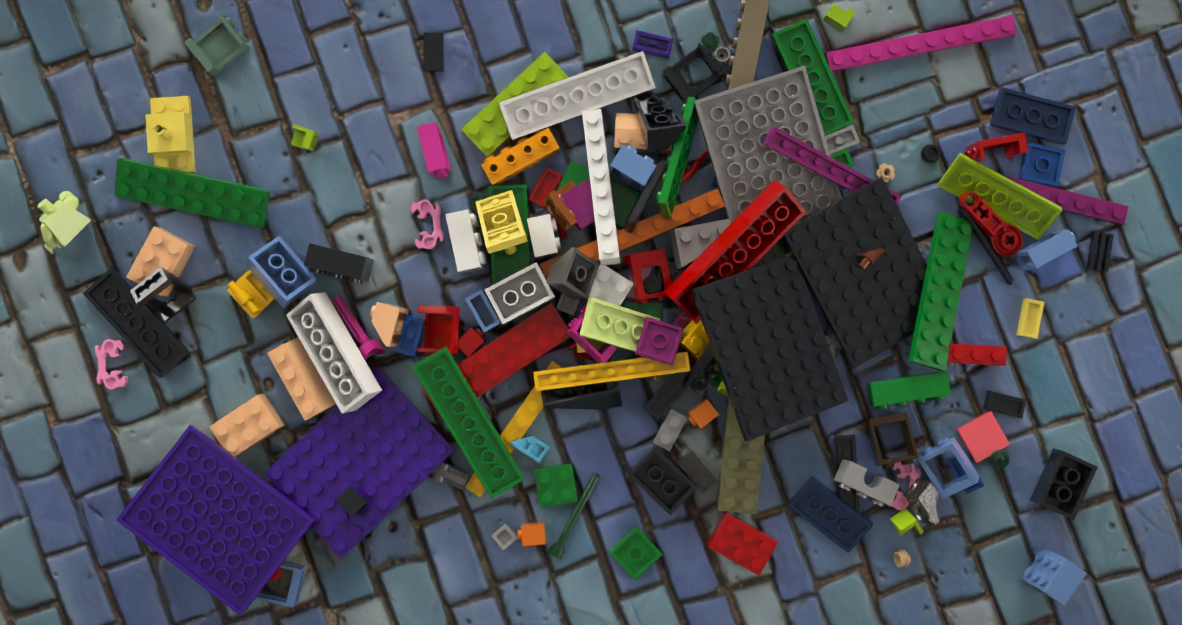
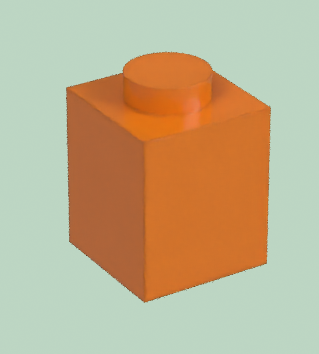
(702, 414)
(532, 534)

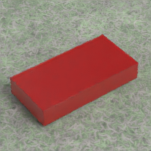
(549, 180)

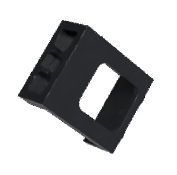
(679, 84)
(155, 283)

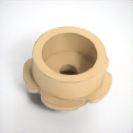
(889, 168)
(902, 559)

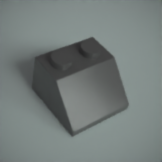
(573, 274)

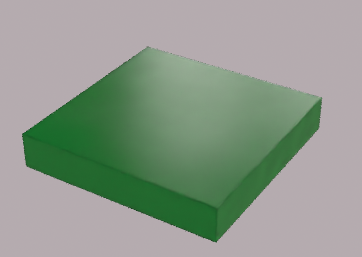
(635, 553)

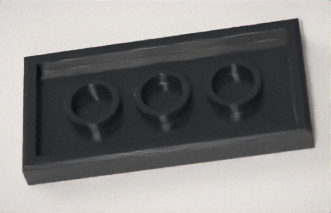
(647, 193)

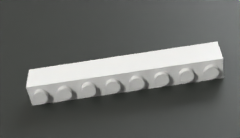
(601, 187)

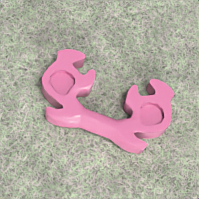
(425, 207)
(113, 380)
(900, 501)

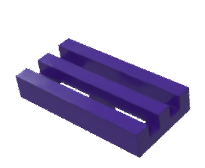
(651, 44)

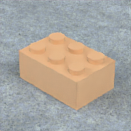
(158, 251)
(247, 425)

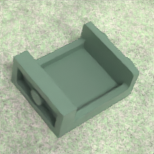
(218, 45)

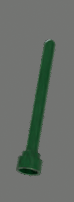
(557, 548)

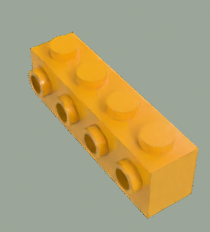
(520, 157)

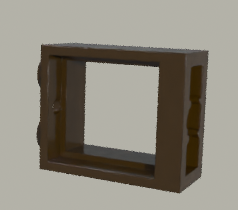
(903, 419)

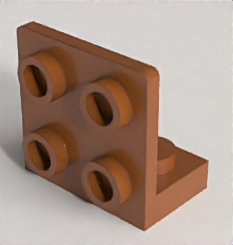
(558, 209)

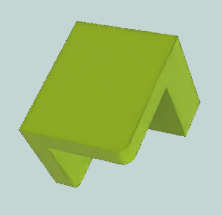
(838, 17)
(304, 138)
(905, 521)

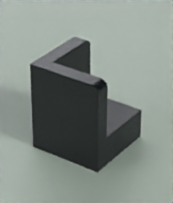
(353, 501)

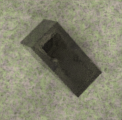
(923, 499)

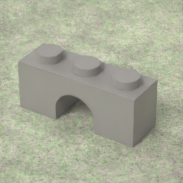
(852, 477)

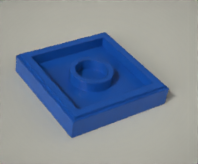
(1042, 165)

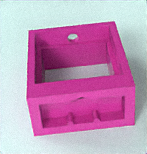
(434, 150)
(599, 356)

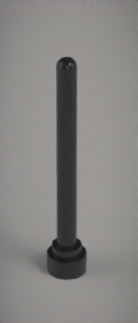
(987, 246)

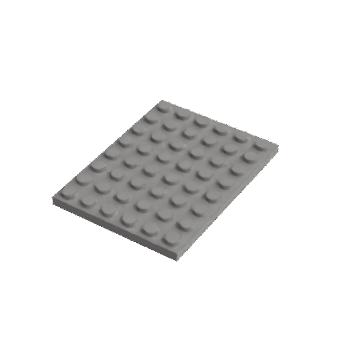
(734, 134)

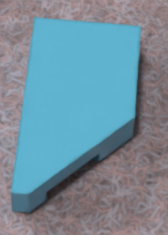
(531, 447)

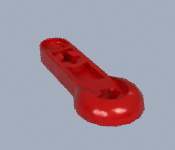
(993, 225)

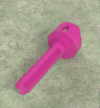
(367, 347)

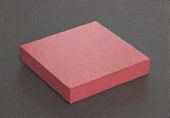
(982, 436)

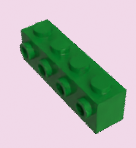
(908, 389)

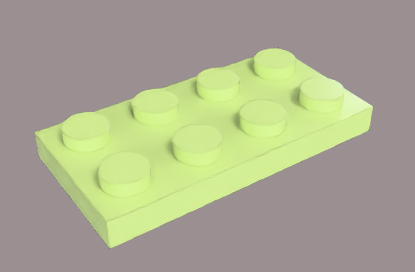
(613, 324)

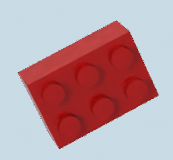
(742, 542)

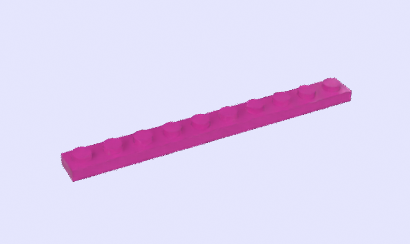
(921, 43)

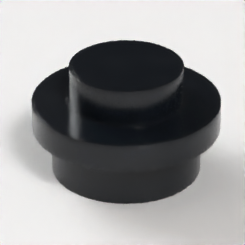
(930, 153)
(652, 285)

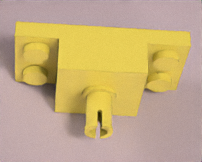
(171, 133)
(501, 223)

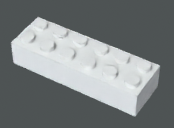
(333, 352)

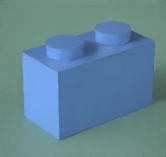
(483, 310)

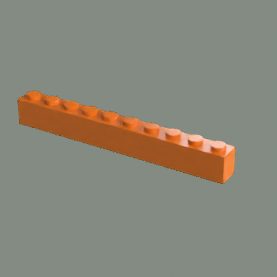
(654, 226)

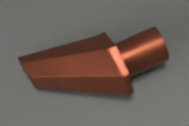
(871, 257)

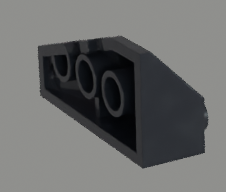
(657, 122)
(590, 396)

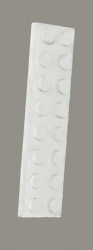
(577, 94)

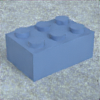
(632, 168)
(281, 272)
(1054, 576)

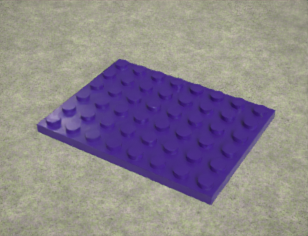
(377, 450)
(215, 520)

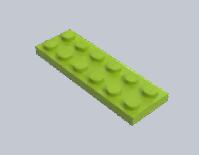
(488, 127)
(1005, 197)

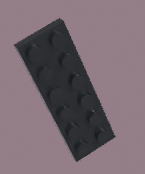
(136, 324)

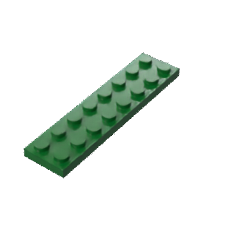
(191, 192)
(941, 291)
(468, 422)

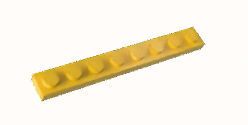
(608, 372)
(516, 428)

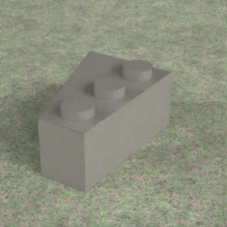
(692, 240)

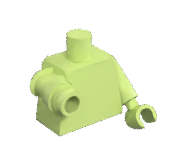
(61, 220)

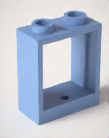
(1045, 249)
(956, 485)
(295, 587)

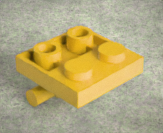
(250, 294)

